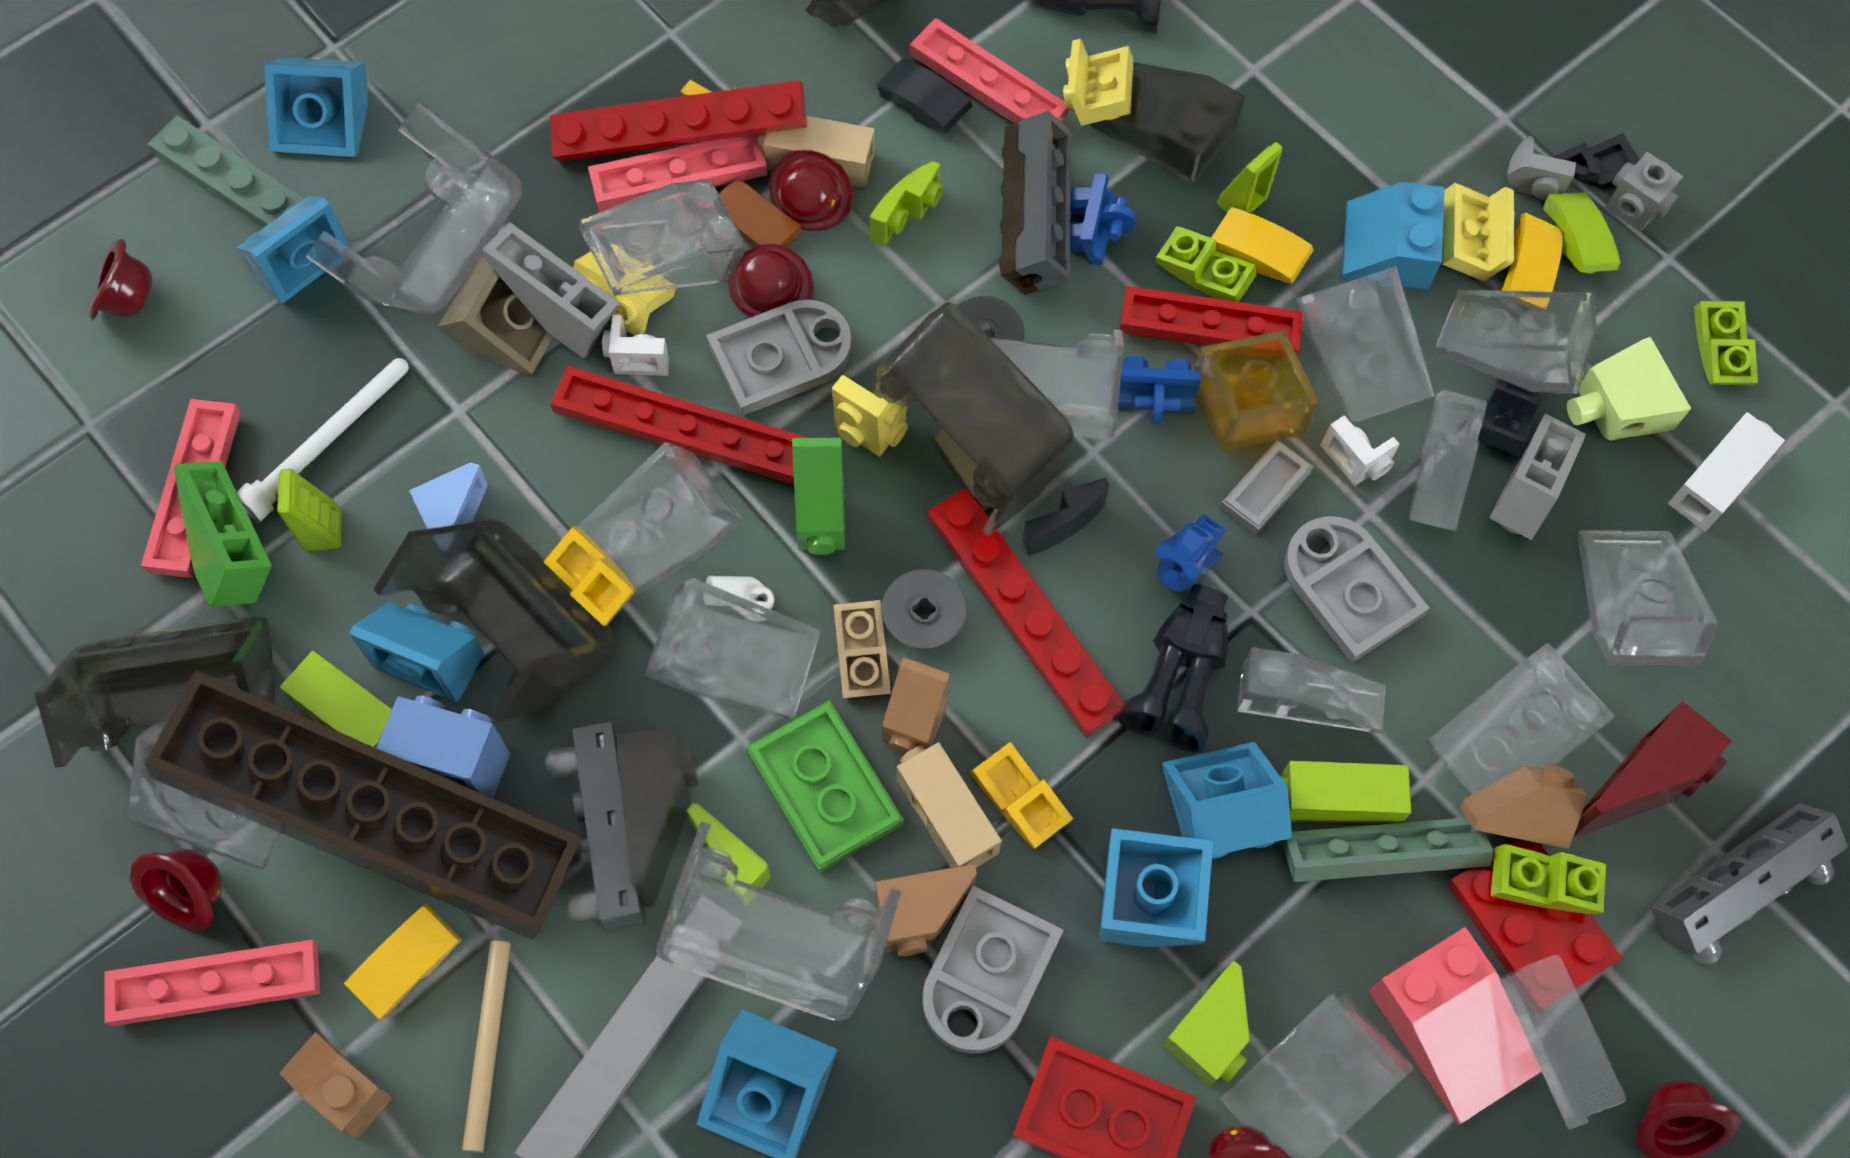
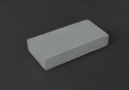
(1266, 487)

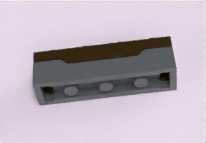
(1036, 203)

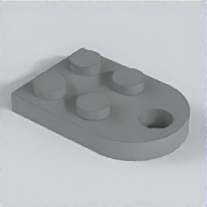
(779, 354)
(1352, 587)
(989, 969)

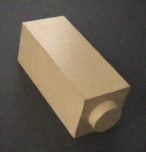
(845, 143)
(947, 807)

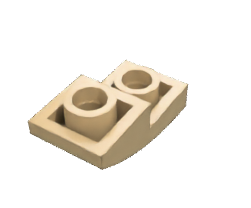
(861, 649)

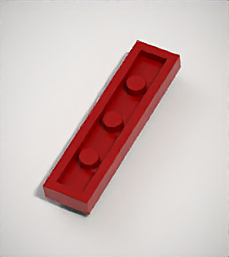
(1203, 318)

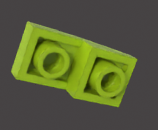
(907, 198)
(1586, 233)
(1199, 264)
(1724, 344)
(1548, 881)

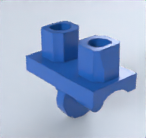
(1104, 219)
(1158, 388)
(1189, 553)

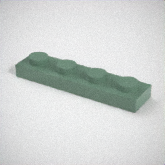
(222, 172)
(1386, 849)

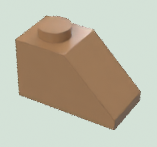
(915, 706)
(1529, 806)
(924, 906)
(335, 1086)

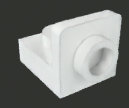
(635, 354)
(1353, 454)

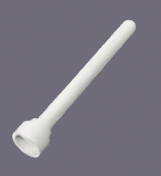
(261, 495)

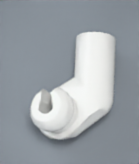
(744, 587)

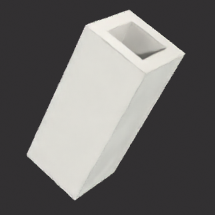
(1726, 471)

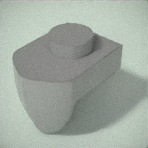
(1538, 173)

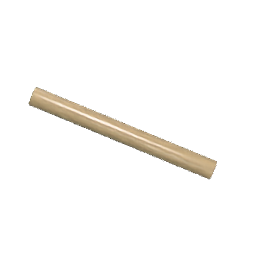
(486, 1047)

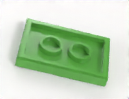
(824, 786)

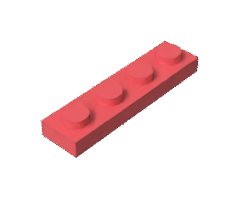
(983, 74)
(709, 160)
(203, 438)
(211, 983)

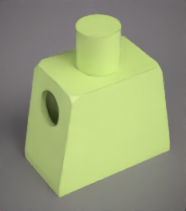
(1630, 394)

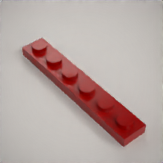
(678, 120)
(676, 421)
(1026, 613)

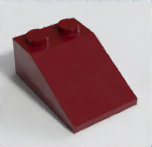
(1667, 761)

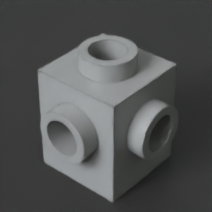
(1644, 191)

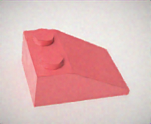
(1458, 1025)

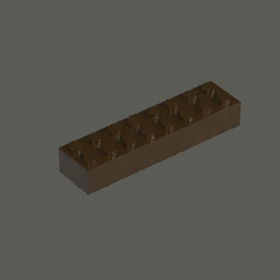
(362, 805)

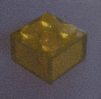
(1254, 390)

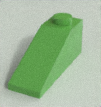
(819, 494)
(220, 536)

